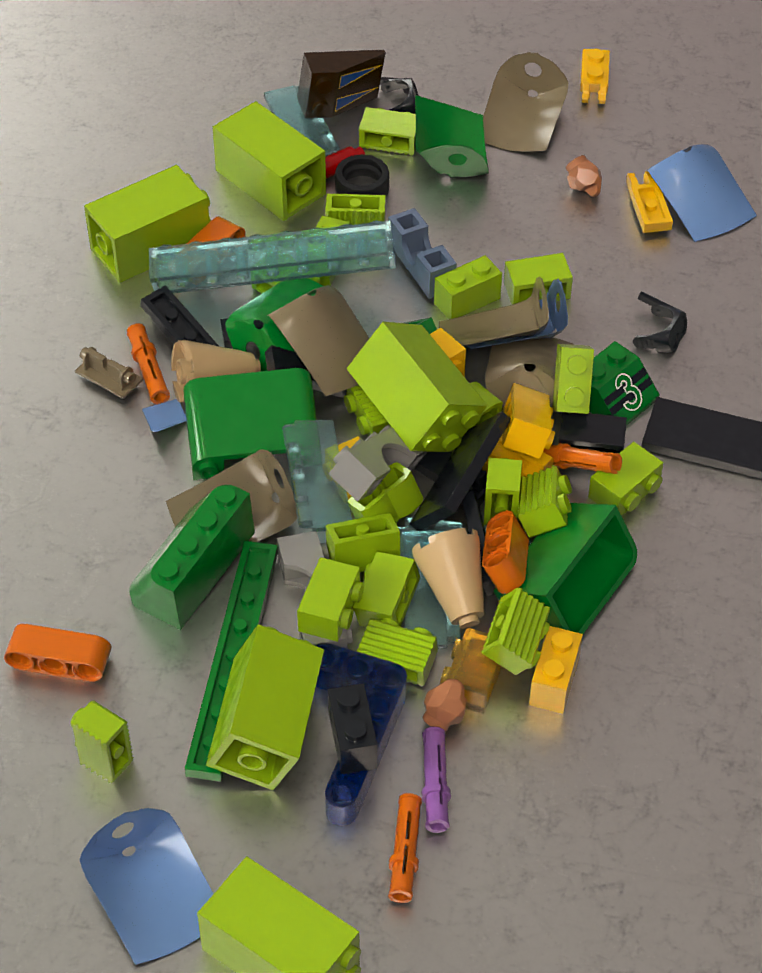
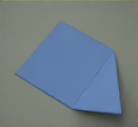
(164, 415)

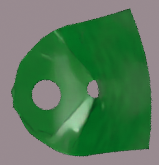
(450, 138)
(241, 325)

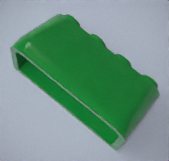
(194, 556)
(579, 565)

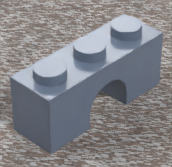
(415, 250)

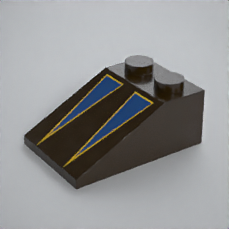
(338, 81)

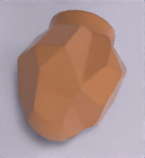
(584, 176)
(445, 704)

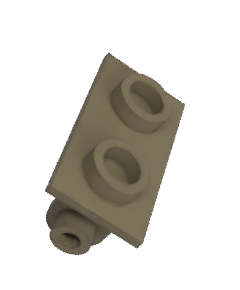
(107, 373)

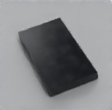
(705, 437)
(460, 472)

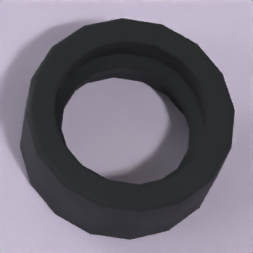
(362, 166)

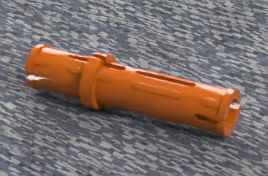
(144, 353)
(594, 460)
(402, 883)

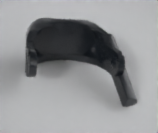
(407, 84)
(668, 339)

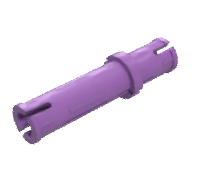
(436, 792)

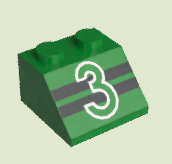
(620, 384)

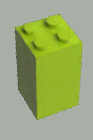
(269, 160)
(144, 216)
(416, 387)
(265, 707)
(271, 927)

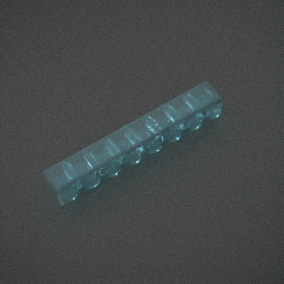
(273, 257)

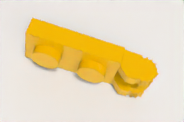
(594, 74)
(649, 204)

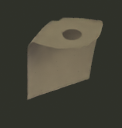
(513, 117)
(501, 323)
(323, 336)
(508, 361)
(253, 475)

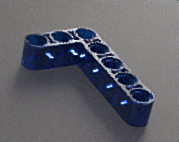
(376, 674)

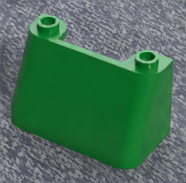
(243, 414)

